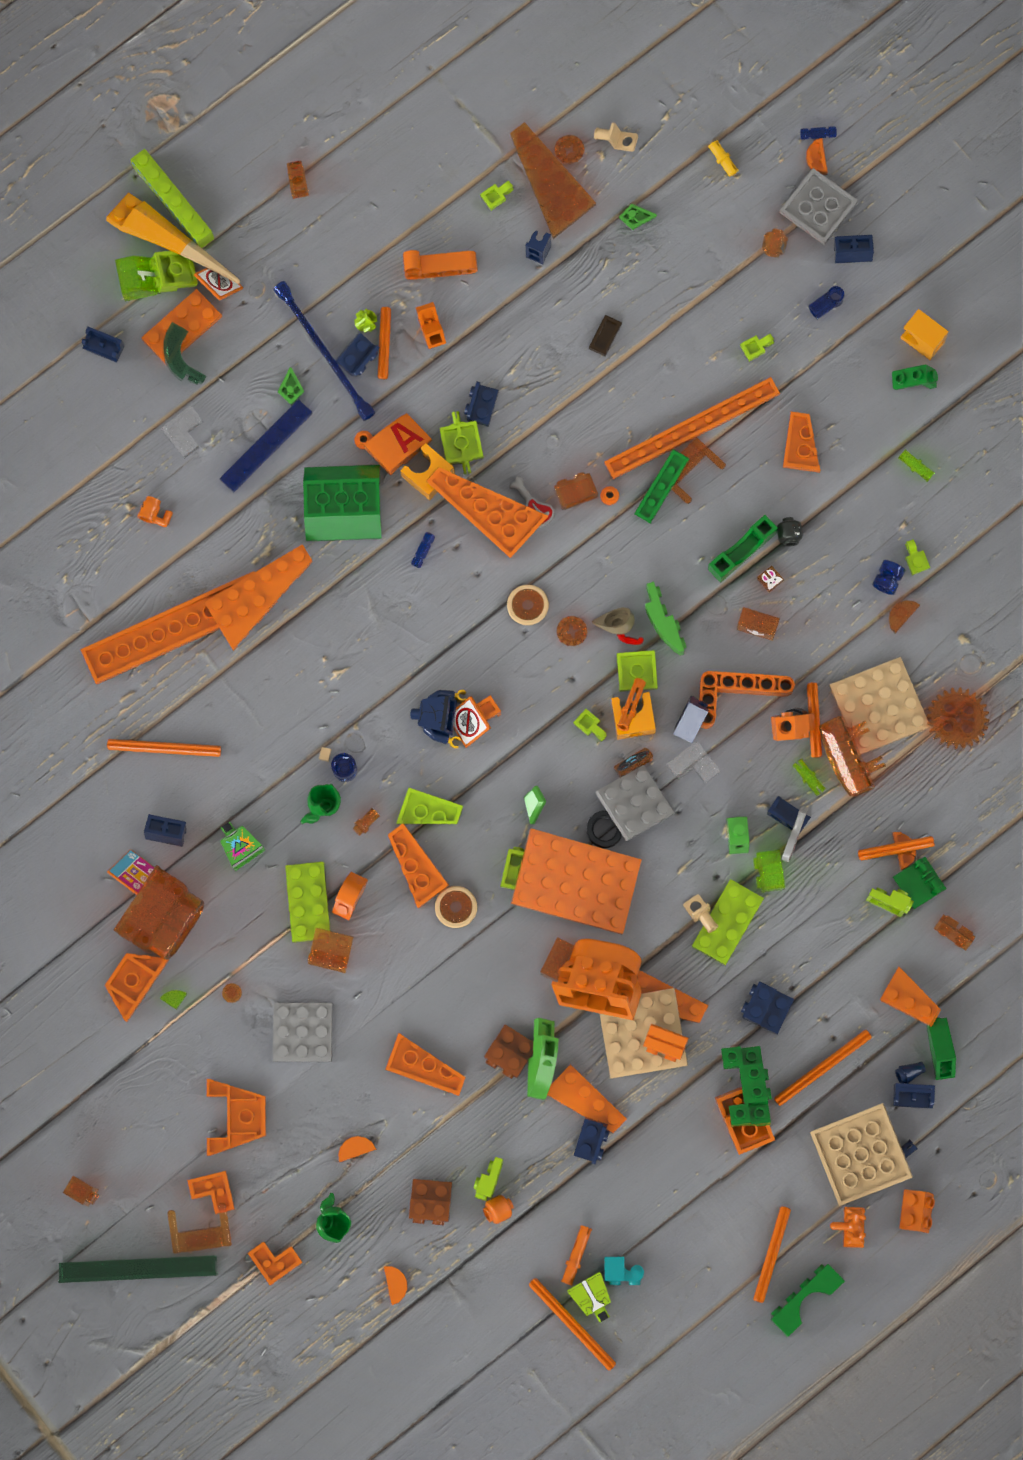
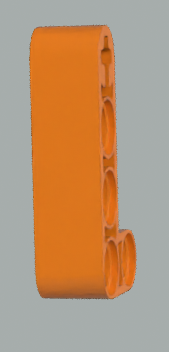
(438, 264)

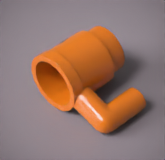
(149, 512)

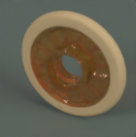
(524, 593)
(451, 918)

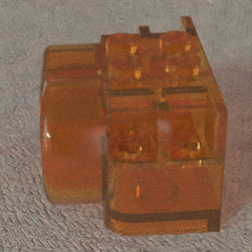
(160, 915)

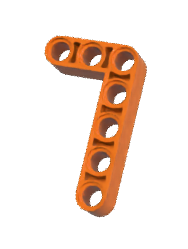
(738, 688)

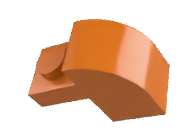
(430, 325)
(348, 895)

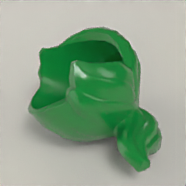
(318, 802)
(333, 1222)

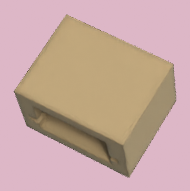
(325, 754)

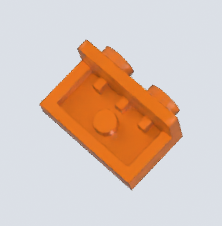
(916, 1211)

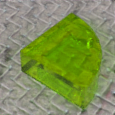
(174, 998)

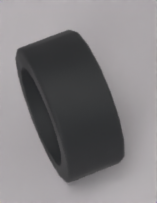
(597, 842)

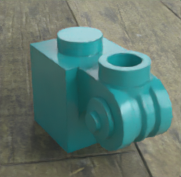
(616, 1272)

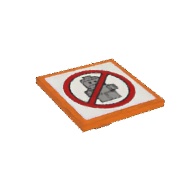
(217, 284)
(470, 722)

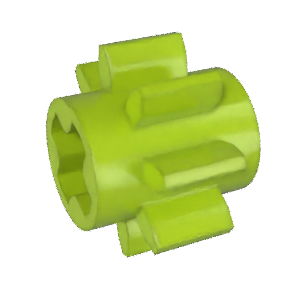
(365, 320)

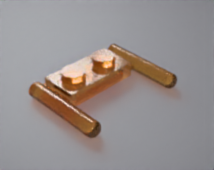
(695, 452)
(200, 1238)

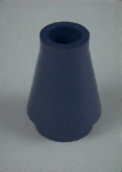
(909, 1072)

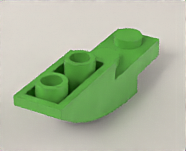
(665, 627)
(543, 1063)

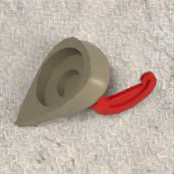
(619, 622)

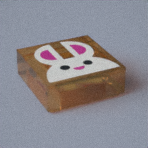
(770, 579)

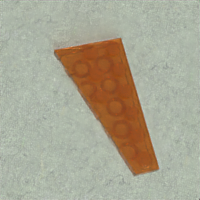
(555, 189)

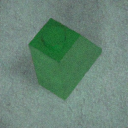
(942, 1049)

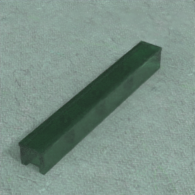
(138, 1269)

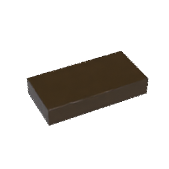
(605, 335)

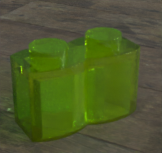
(770, 871)

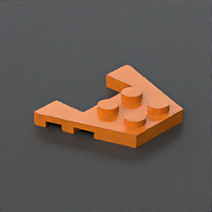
(244, 1117)

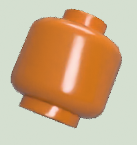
(498, 1209)

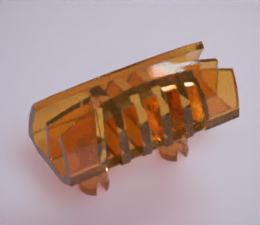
(845, 756)

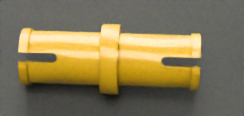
(723, 158)

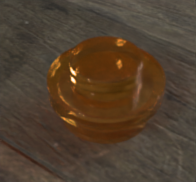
(232, 993)

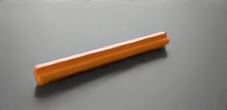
(772, 1254)

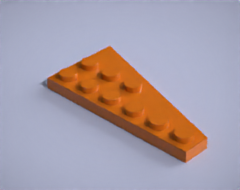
(496, 516)

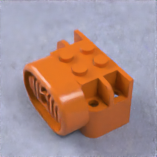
(600, 979)

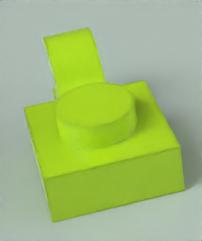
(495, 196)
(754, 347)
(916, 560)
(589, 723)

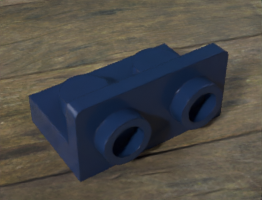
(357, 355)
(481, 404)
(591, 1139)

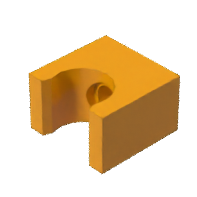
(924, 334)
(418, 480)
(641, 724)

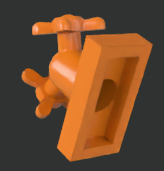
(852, 1226)

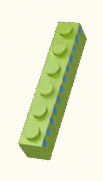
(172, 198)

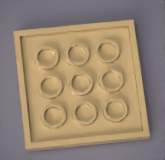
(884, 700)
(626, 1037)
(861, 1154)

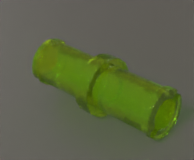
(916, 465)
(809, 777)

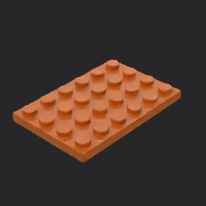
(576, 881)

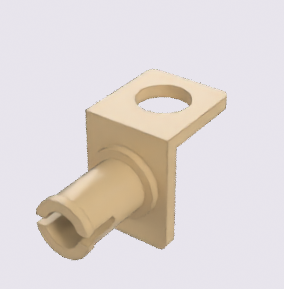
(616, 137)
(701, 914)

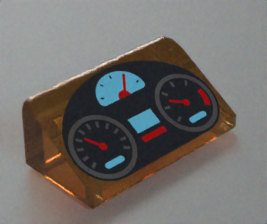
(633, 762)

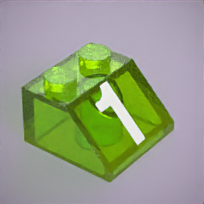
(135, 277)

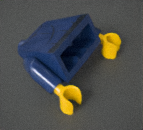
(438, 715)

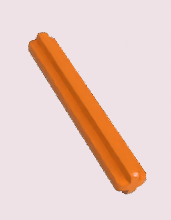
(384, 342)
(813, 707)
(896, 848)

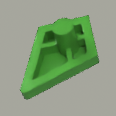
(636, 216)
(290, 387)
(534, 803)

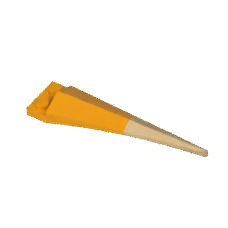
(146, 223)

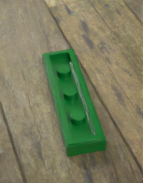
(661, 486)

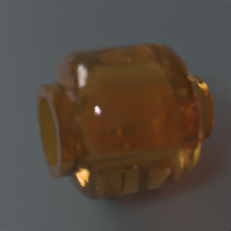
(774, 243)

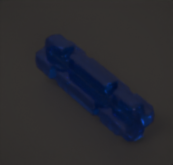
(818, 132)
(423, 550)

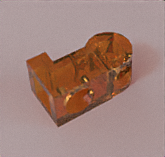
(297, 179)

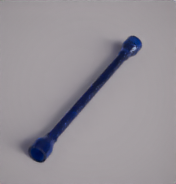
(284, 293)

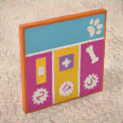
(131, 871)

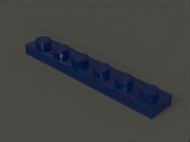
(266, 445)

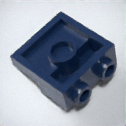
(767, 1007)

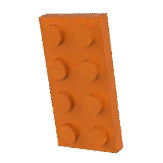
(193, 314)

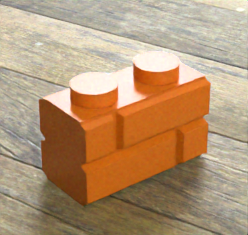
(665, 1042)

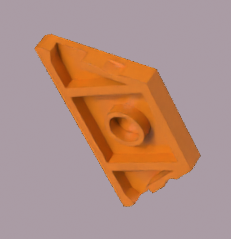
(133, 981)

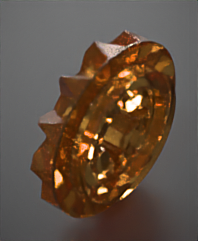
(566, 142)
(576, 623)

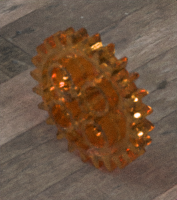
(957, 735)

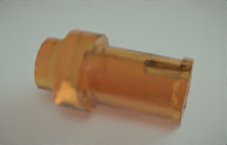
(362, 825)

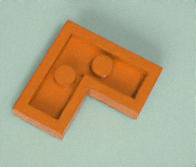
(214, 1185)
(274, 1267)

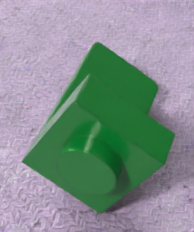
(915, 376)

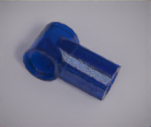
(826, 303)

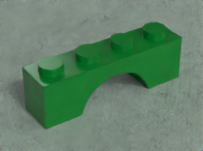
(750, 543)
(824, 1281)

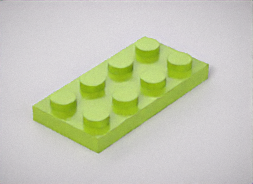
(307, 900)
(733, 915)

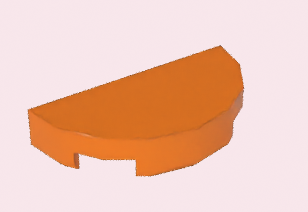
(816, 157)
(906, 858)
(355, 1147)
(396, 1284)

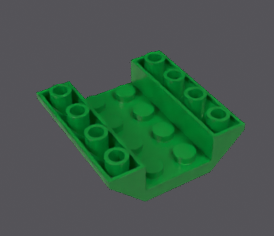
(342, 503)

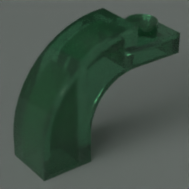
(172, 355)

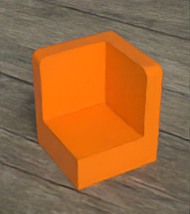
(489, 708)

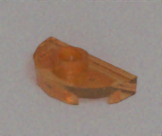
(901, 613)

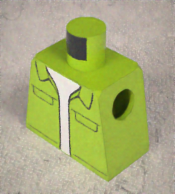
(592, 1296)

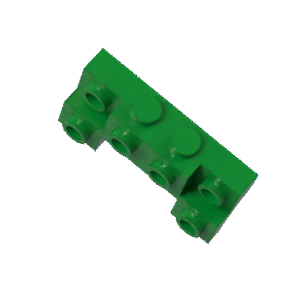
(753, 1077)

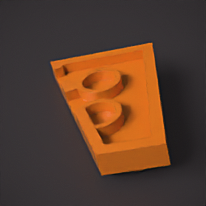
(800, 444)
(909, 998)

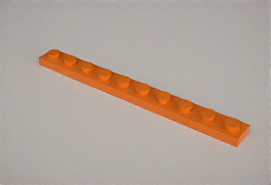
(692, 428)

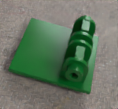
(920, 882)

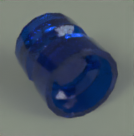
(891, 571)
(344, 767)

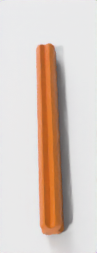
(163, 747)
(822, 1068)
(572, 1324)

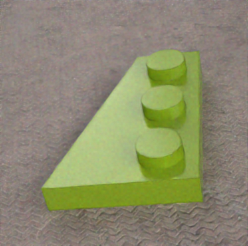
(428, 809)

